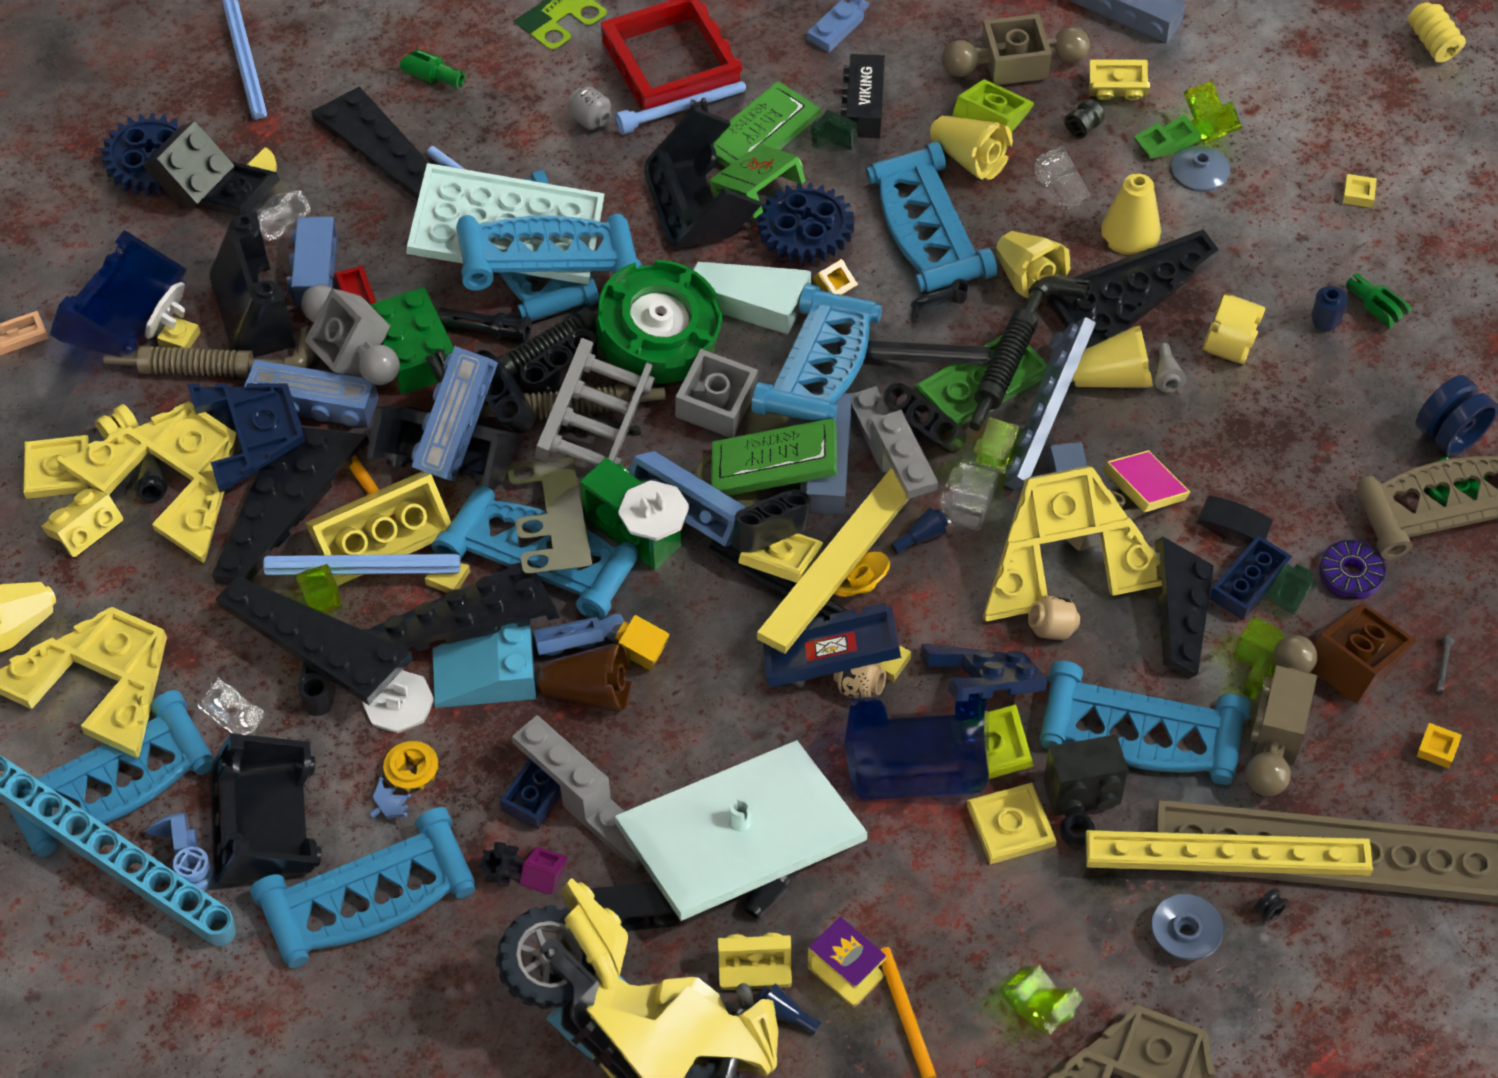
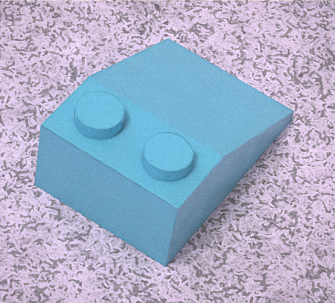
(485, 669)

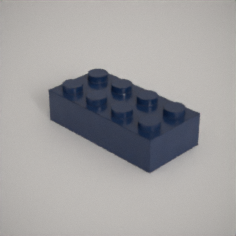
(1250, 577)
(531, 795)

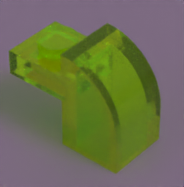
(1209, 115)
(997, 444)
(319, 589)
(1256, 649)
(1038, 1000)

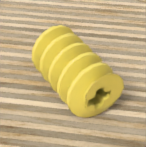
(1436, 31)

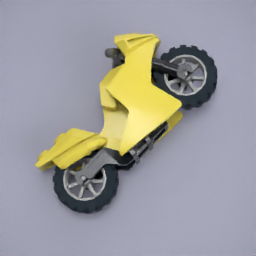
(627, 1028)

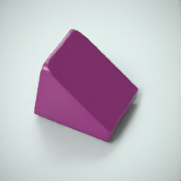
(543, 870)

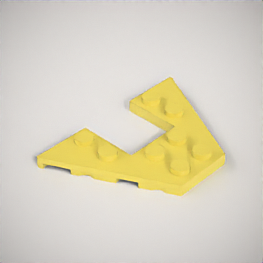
(184, 443)
(1059, 509)
(112, 646)

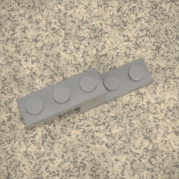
(893, 443)
(582, 785)

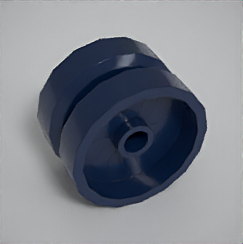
(1457, 415)

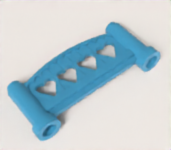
(921, 169)
(483, 258)
(556, 295)
(823, 309)
(472, 533)
(1217, 728)
(169, 731)
(290, 908)

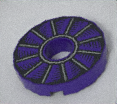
(1355, 554)

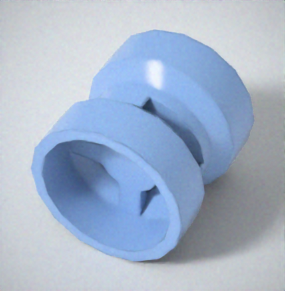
(194, 866)

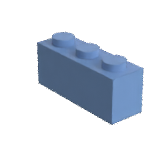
(313, 256)

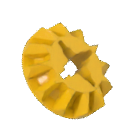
(417, 753)

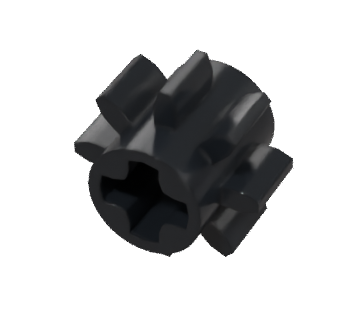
(501, 864)

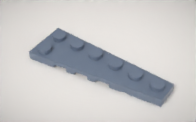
(1065, 356)

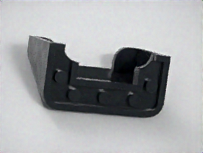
(250, 309)
(260, 809)

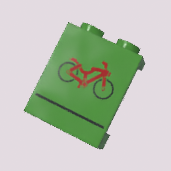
(757, 170)

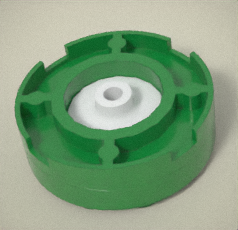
(657, 318)

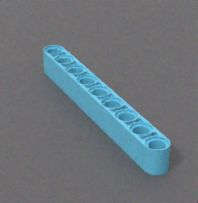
(119, 859)

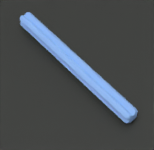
(244, 59)
(365, 564)

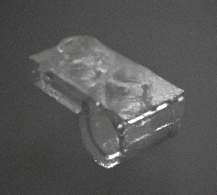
(1062, 177)

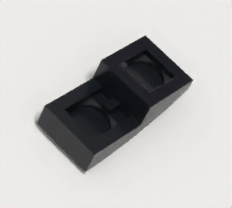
(1229, 517)

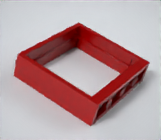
(655, 17)

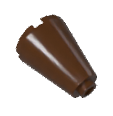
(589, 677)

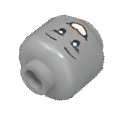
(589, 107)

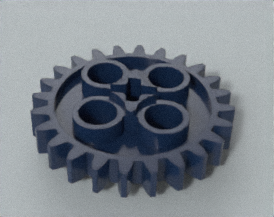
(131, 148)
(805, 223)

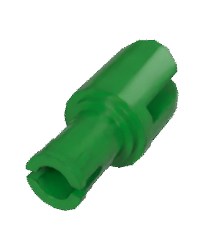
(431, 68)
(1379, 300)

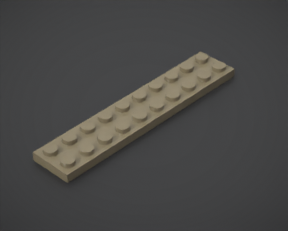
(1403, 855)

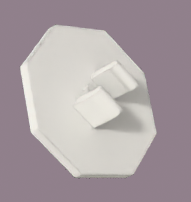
(164, 310)
(653, 510)
(401, 704)

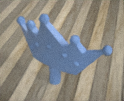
(389, 804)

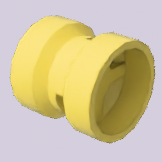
(118, 420)

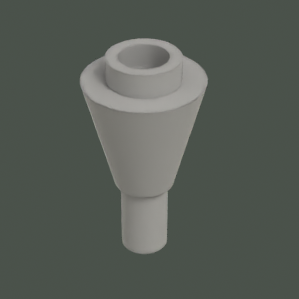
(1169, 374)

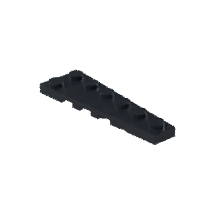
(375, 136)
(330, 646)

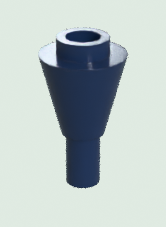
(926, 527)
(788, 1010)

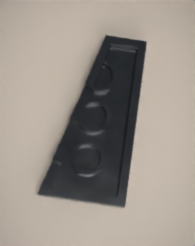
(1184, 604)

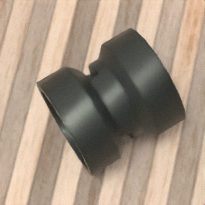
(1087, 116)

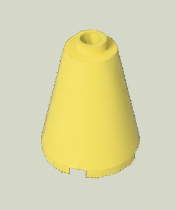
(973, 143)
(1133, 217)
(1115, 363)

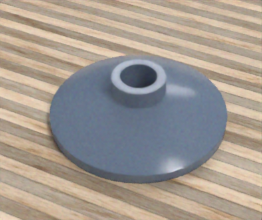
(1200, 168)
(1188, 913)

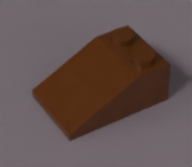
(1359, 651)

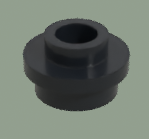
(1075, 821)

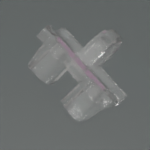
(223, 698)

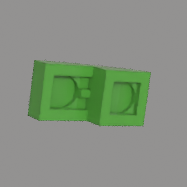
(1166, 140)

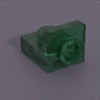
(835, 129)
(1291, 588)

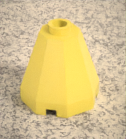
(1030, 258)
(22, 610)

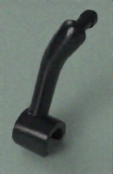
(956, 292)

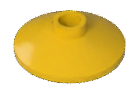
(865, 575)

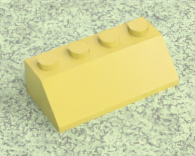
(367, 530)

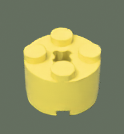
(1233, 328)

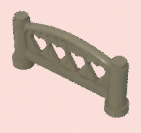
(1396, 524)

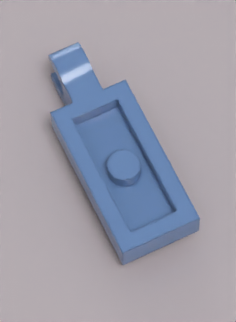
(837, 24)
(575, 634)

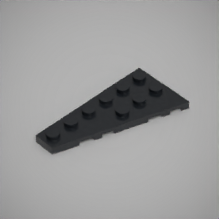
(1135, 285)
(282, 496)
(471, 611)

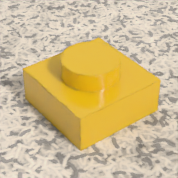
(1439, 745)

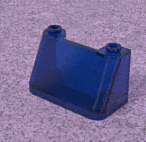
(118, 299)
(917, 753)

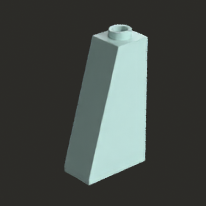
(757, 293)

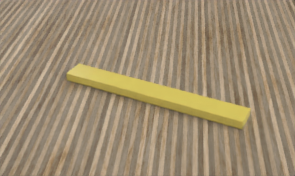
(833, 565)
(1228, 853)

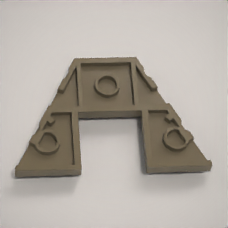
(1144, 1047)

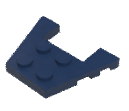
(264, 424)
(987, 671)

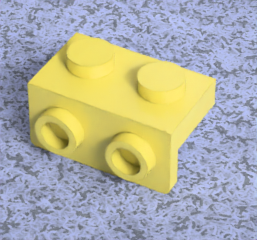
(1118, 79)
(83, 520)
(755, 961)

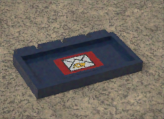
(836, 645)

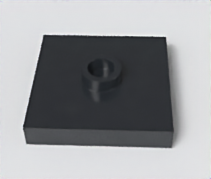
(240, 189)

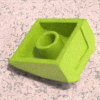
(993, 104)

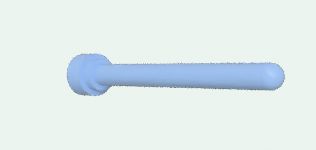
(627, 121)

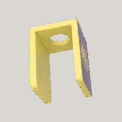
(846, 961)

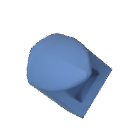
(176, 827)

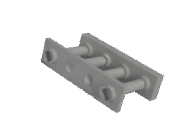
(574, 388)

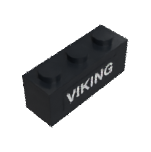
(864, 93)

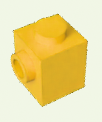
(642, 641)

